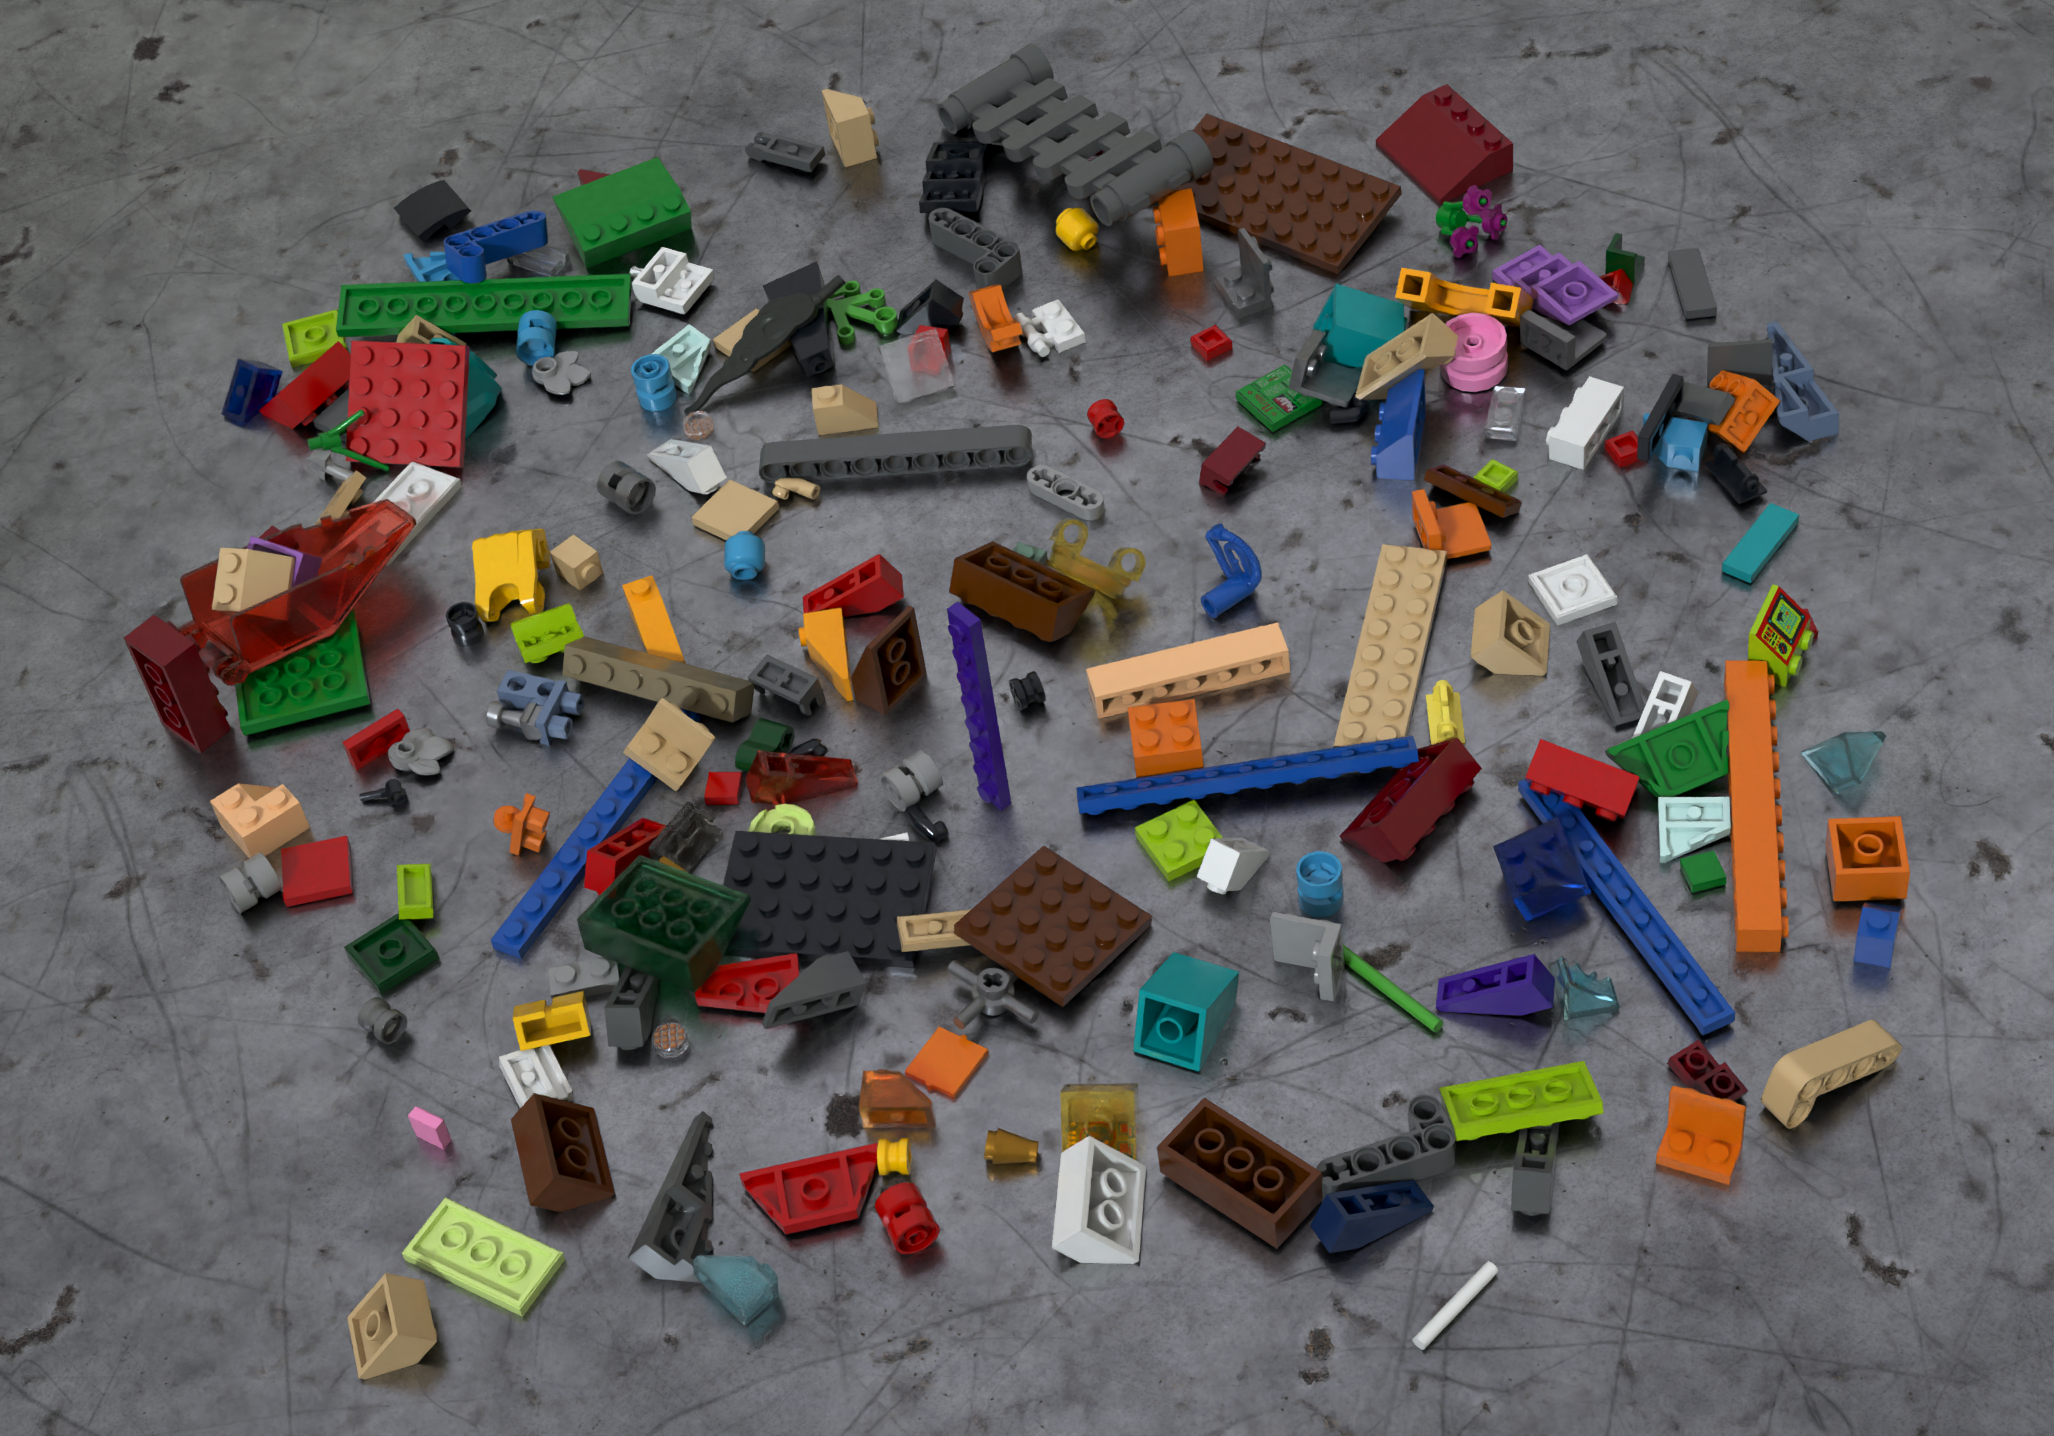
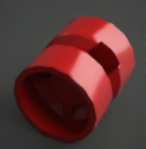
(907, 1218)

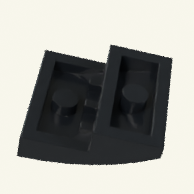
(431, 209)

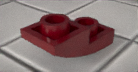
(1703, 1073)

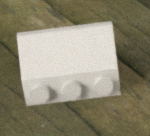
(1099, 1204)

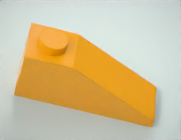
(652, 619)
(828, 648)

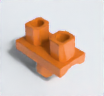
(525, 825)

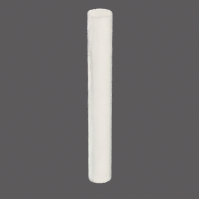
(1455, 1305)

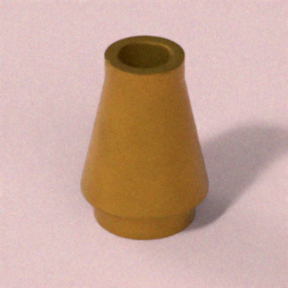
(1008, 1147)

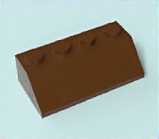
(1020, 590)

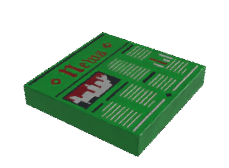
(1273, 401)

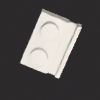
(536, 1073)

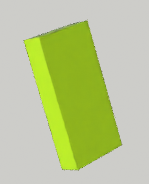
(414, 891)

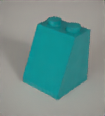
(1357, 324)
(1184, 1010)

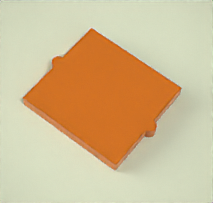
(946, 1062)

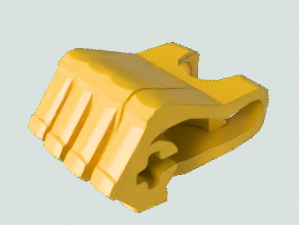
(508, 571)

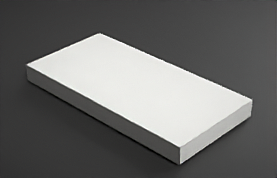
(421, 494)

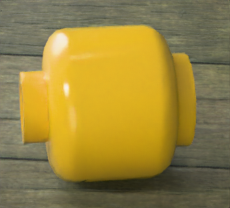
(1077, 229)

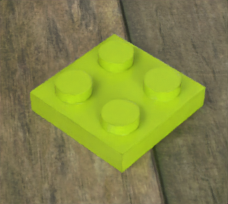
(1177, 839)

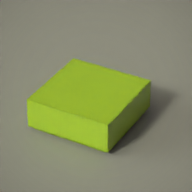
(1497, 475)

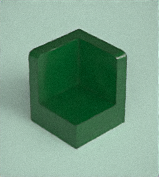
(1620, 259)

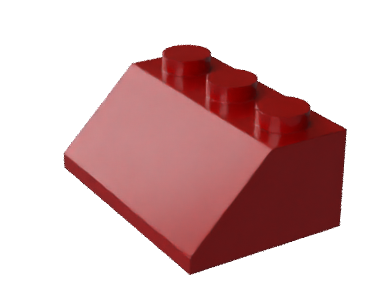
(311, 389)
(1581, 780)

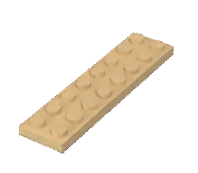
(1391, 645)

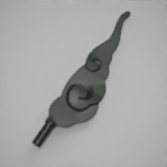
(766, 334)

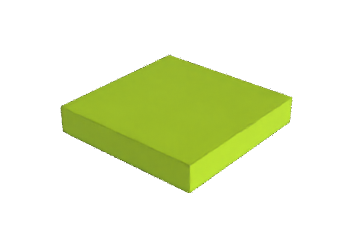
(311, 337)

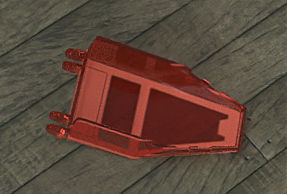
(352, 557)

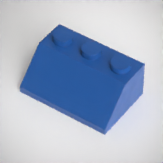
(1401, 429)

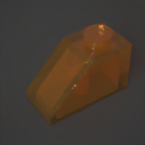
(893, 1102)

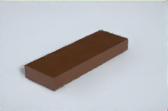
(1473, 490)

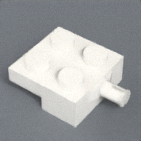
(670, 281)

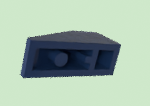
(1365, 1214)

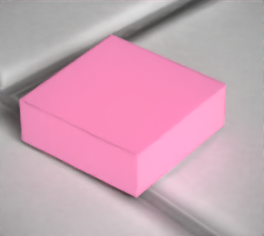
(429, 1127)

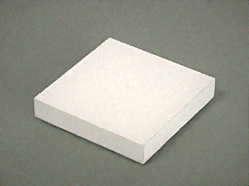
(1572, 589)

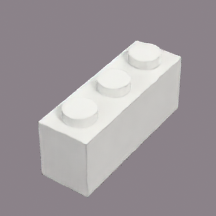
(1585, 422)

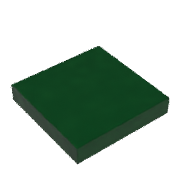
(391, 953)

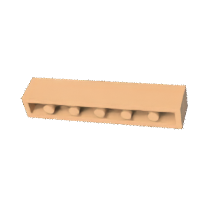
(1188, 670)

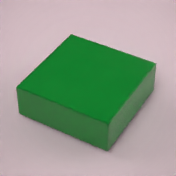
(1703, 871)

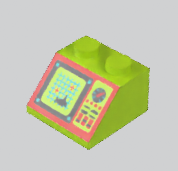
(1780, 635)

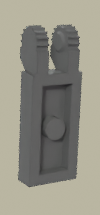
(785, 151)

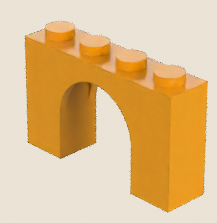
(1428, 293)

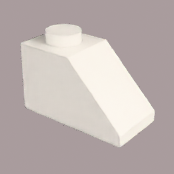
(1231, 863)

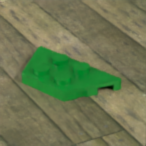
(1679, 753)

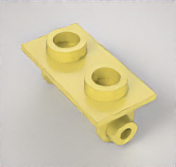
(1444, 713)

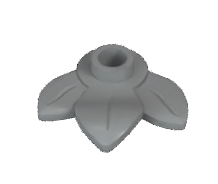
(560, 372)
(419, 752)

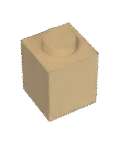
(576, 562)

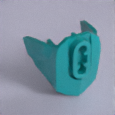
(481, 388)

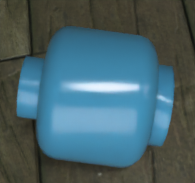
(744, 555)

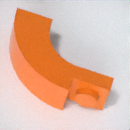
(994, 318)

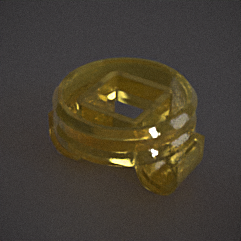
(1068, 561)

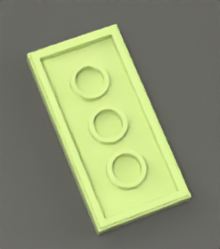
(483, 1256)

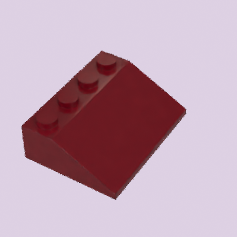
(1447, 145)

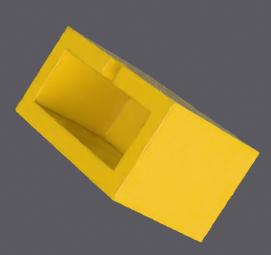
(546, 1025)

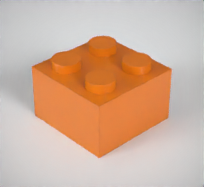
(1178, 233)
(1165, 738)
(1867, 858)

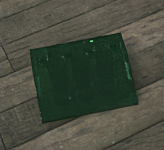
(663, 922)

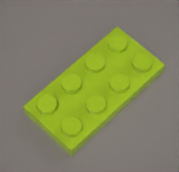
(1521, 1100)

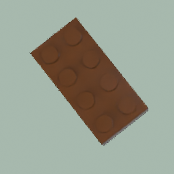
(1240, 1172)

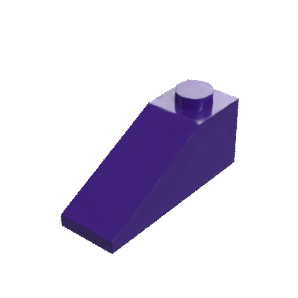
(1499, 989)

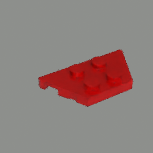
(814, 1189)

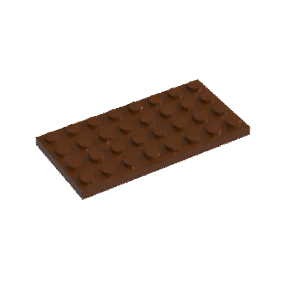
(1287, 195)

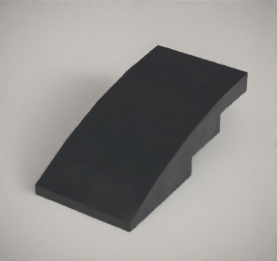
(954, 176)

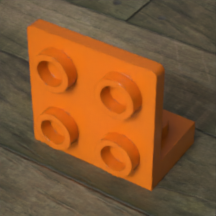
(1748, 412)
(1450, 528)
(1702, 1135)

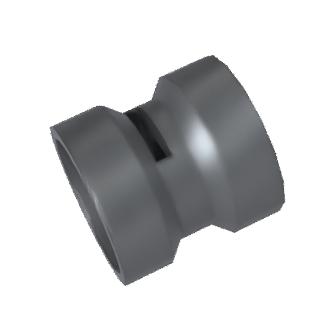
(382, 1020)

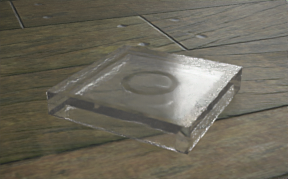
(916, 366)

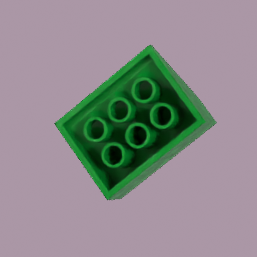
(623, 212)

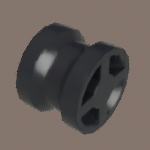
(1027, 690)

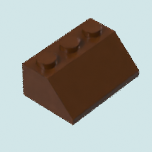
(561, 1154)

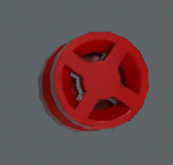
(1105, 418)

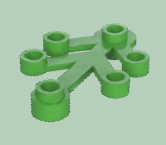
(883, 318)

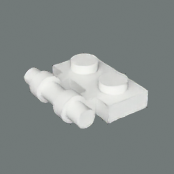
(1057, 325)

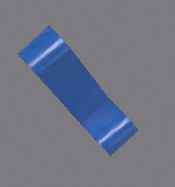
(473, 249)

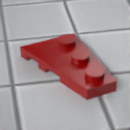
(748, 983)

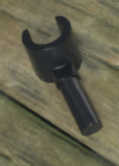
(393, 791)

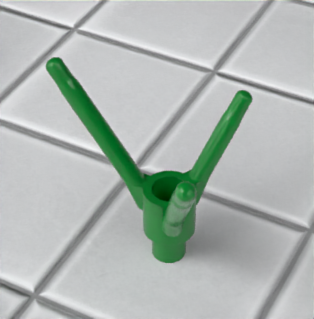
(331, 441)

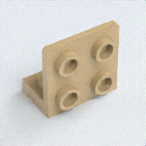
(669, 744)

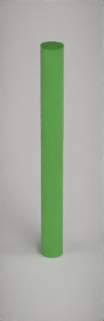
(1392, 990)

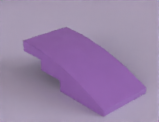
(1556, 285)

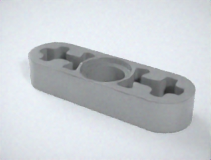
(1072, 503)

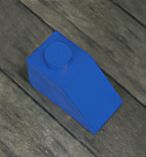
(1877, 934)

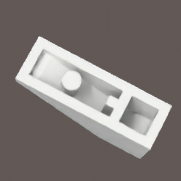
(689, 464)
(1668, 702)

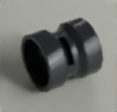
(464, 624)

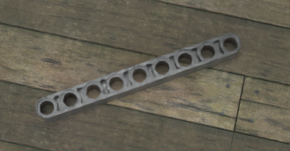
(897, 453)

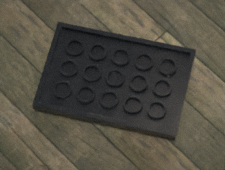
(827, 895)

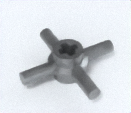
(990, 993)

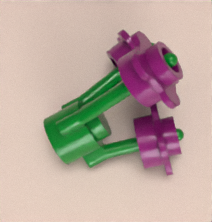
(1452, 220)

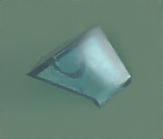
(1844, 758)
(1582, 993)

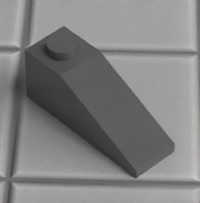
(1611, 673)
(821, 988)
(631, 1009)
(1535, 1169)

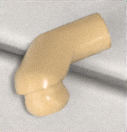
(797, 485)

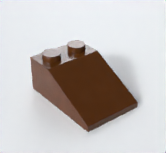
(890, 664)

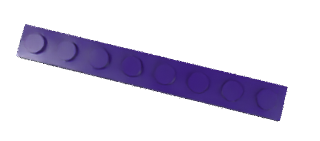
(979, 705)

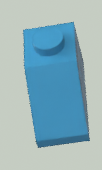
(1682, 444)

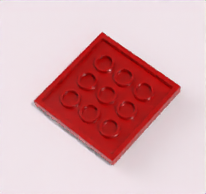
(410, 402)

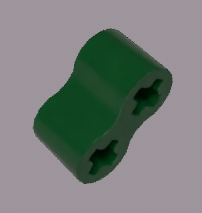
(765, 736)

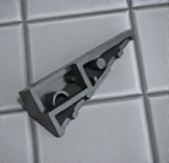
(680, 1214)

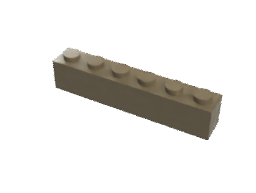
(658, 678)

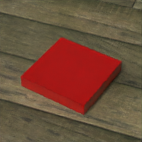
(316, 871)

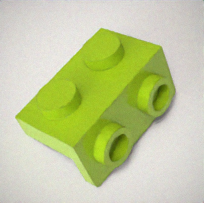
(546, 633)

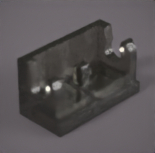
(686, 838)

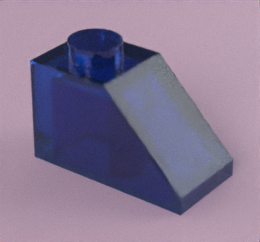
(250, 389)

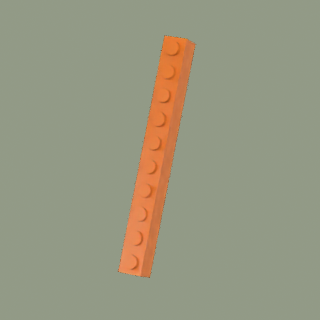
(1753, 808)

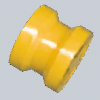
(894, 1156)

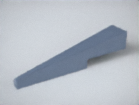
(1802, 403)

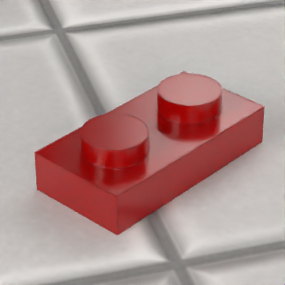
(376, 739)

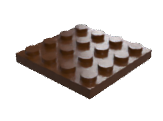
(1053, 925)

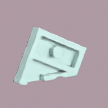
(686, 356)
(1690, 824)

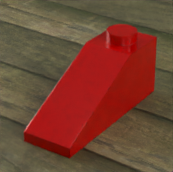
(860, 590)
(617, 852)

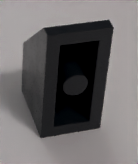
(933, 307)

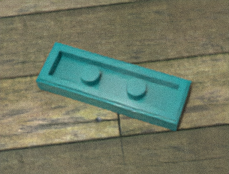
(1760, 543)

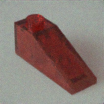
(795, 777)

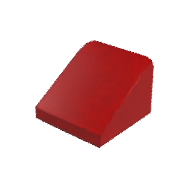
(1620, 284)

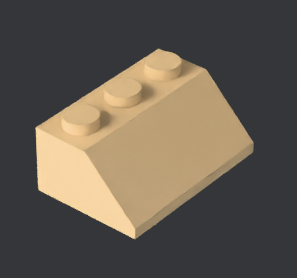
(1418, 347)

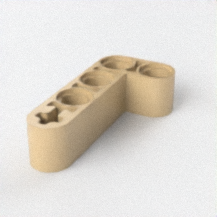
(1824, 1067)

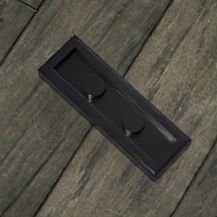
(1660, 418)

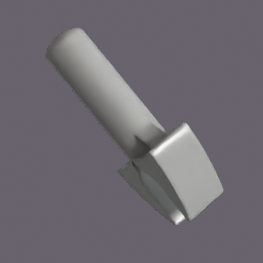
(323, 466)

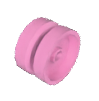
(1479, 355)

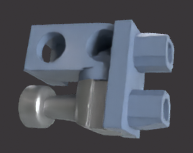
(542, 706)

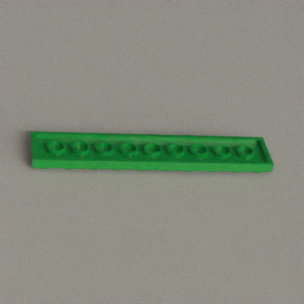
(484, 305)

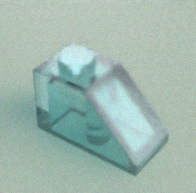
(738, 1283)

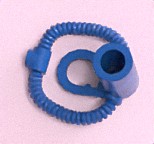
(1239, 583)

